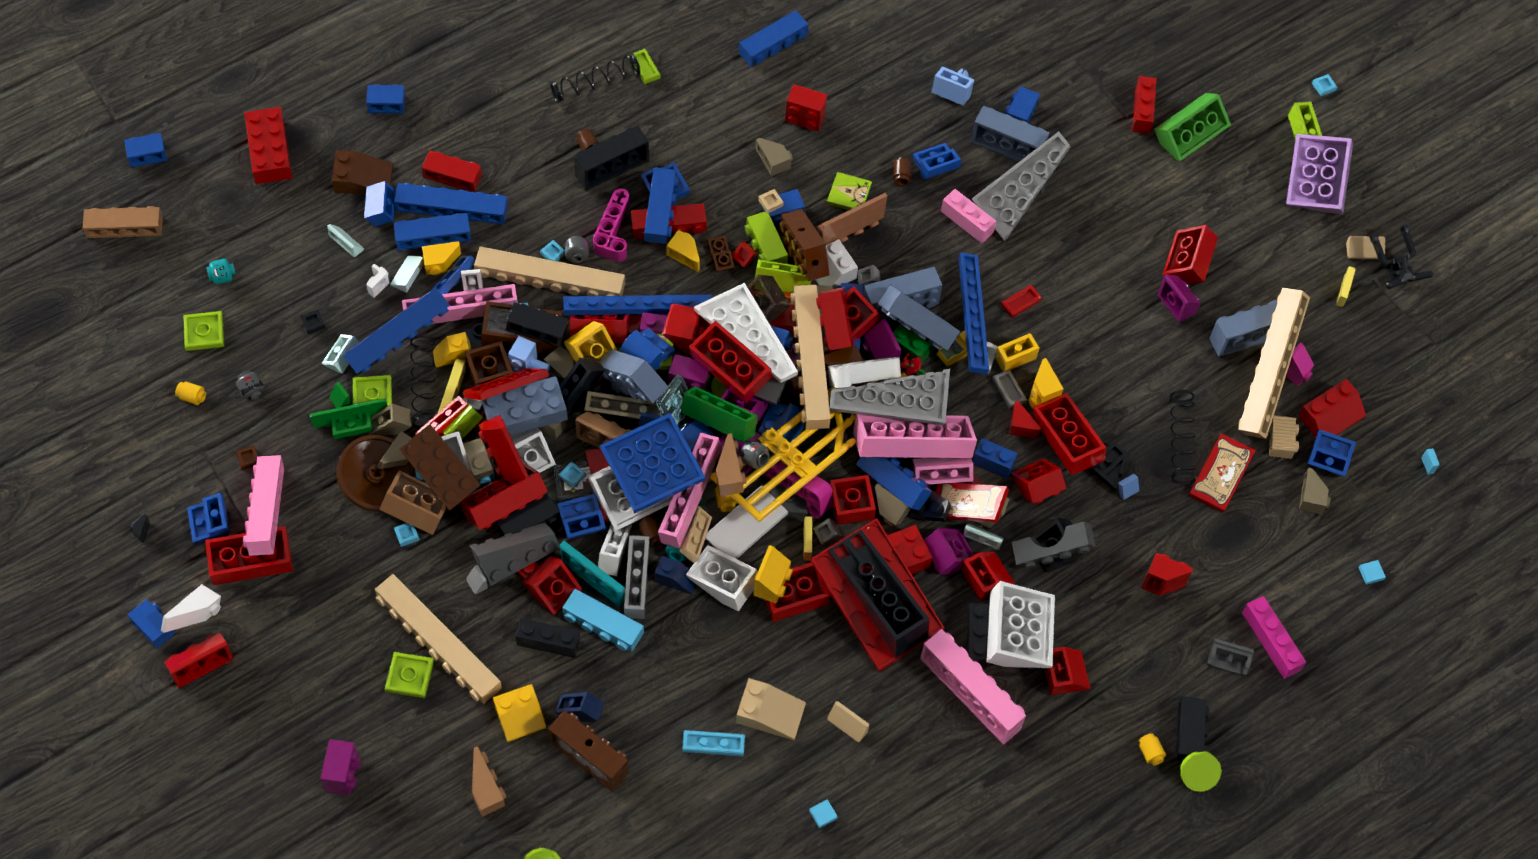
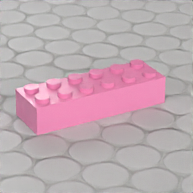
(914, 439)
(973, 686)

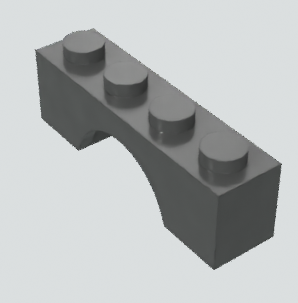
(1076, 538)

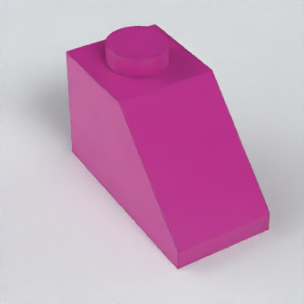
(1300, 365)

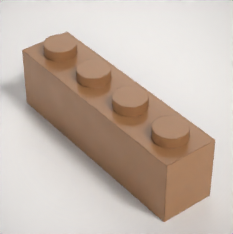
(122, 222)

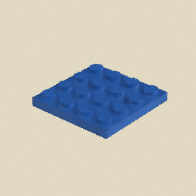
(652, 463)

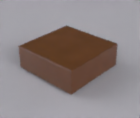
(247, 457)

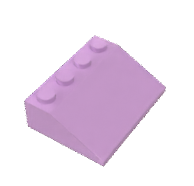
(1320, 173)

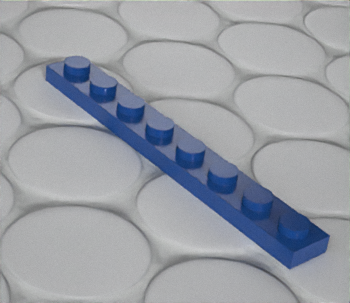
(628, 304)
(973, 313)

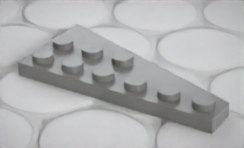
(1016, 189)
(903, 398)

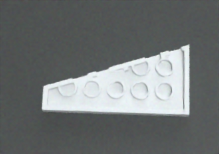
(743, 318)

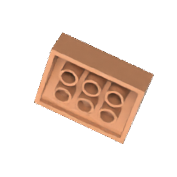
(853, 220)

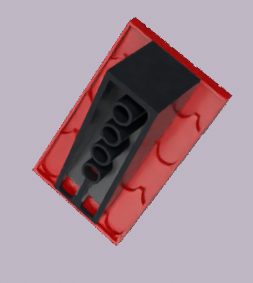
(877, 594)

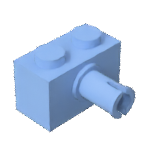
(953, 85)
(524, 355)

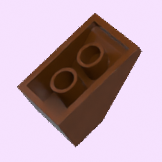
(356, 171)

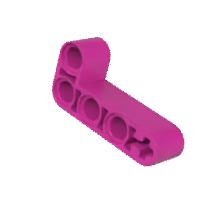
(608, 221)
(816, 492)

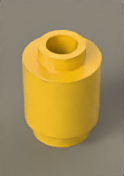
(190, 393)
(725, 503)
(1152, 749)

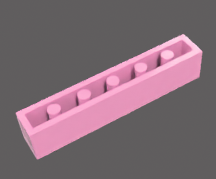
(472, 302)
(685, 503)
(264, 505)

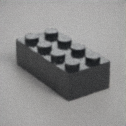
(611, 157)

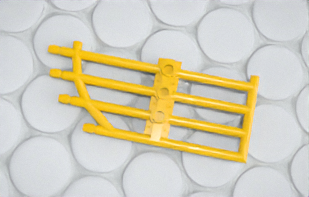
(794, 459)

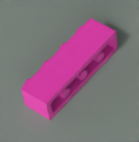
(1274, 637)

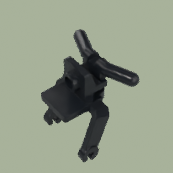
(1399, 266)

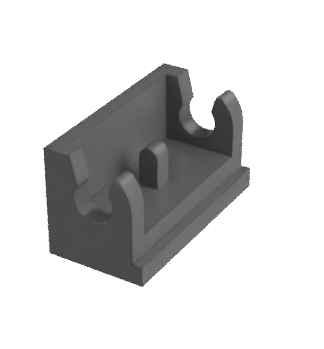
(1230, 657)

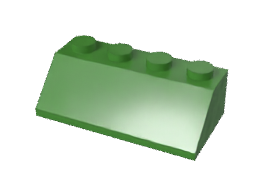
(1193, 126)

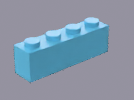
(602, 620)

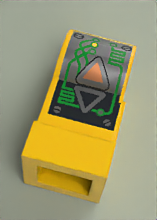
(955, 352)

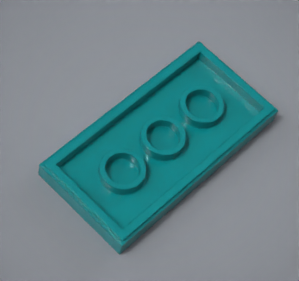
(592, 574)

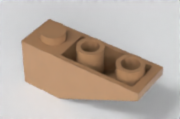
(728, 472)
(484, 789)

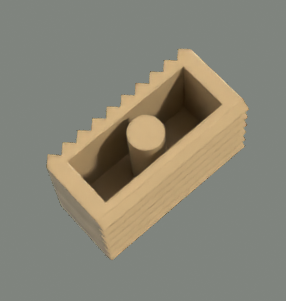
(1283, 437)

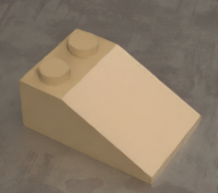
(770, 710)

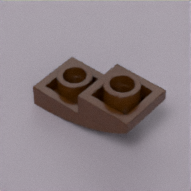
(720, 253)

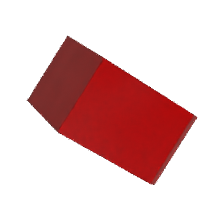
(1022, 423)

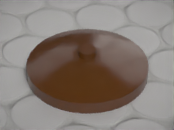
(360, 478)

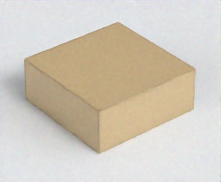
(770, 201)

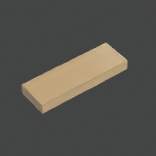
(696, 535)

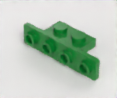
(349, 419)

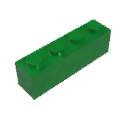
(719, 414)

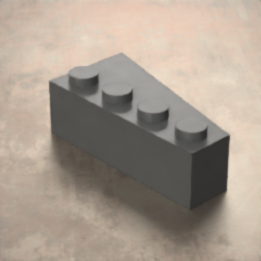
(514, 551)

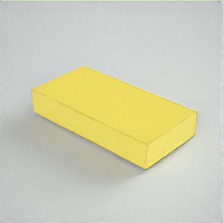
(1346, 285)
(807, 538)

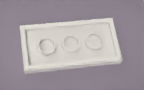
(741, 530)

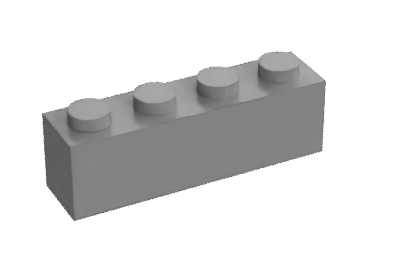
(636, 577)

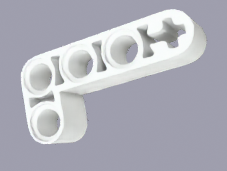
(864, 371)

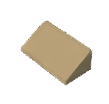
(1361, 247)
(848, 721)

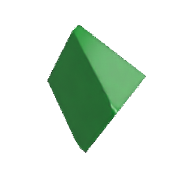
(339, 396)

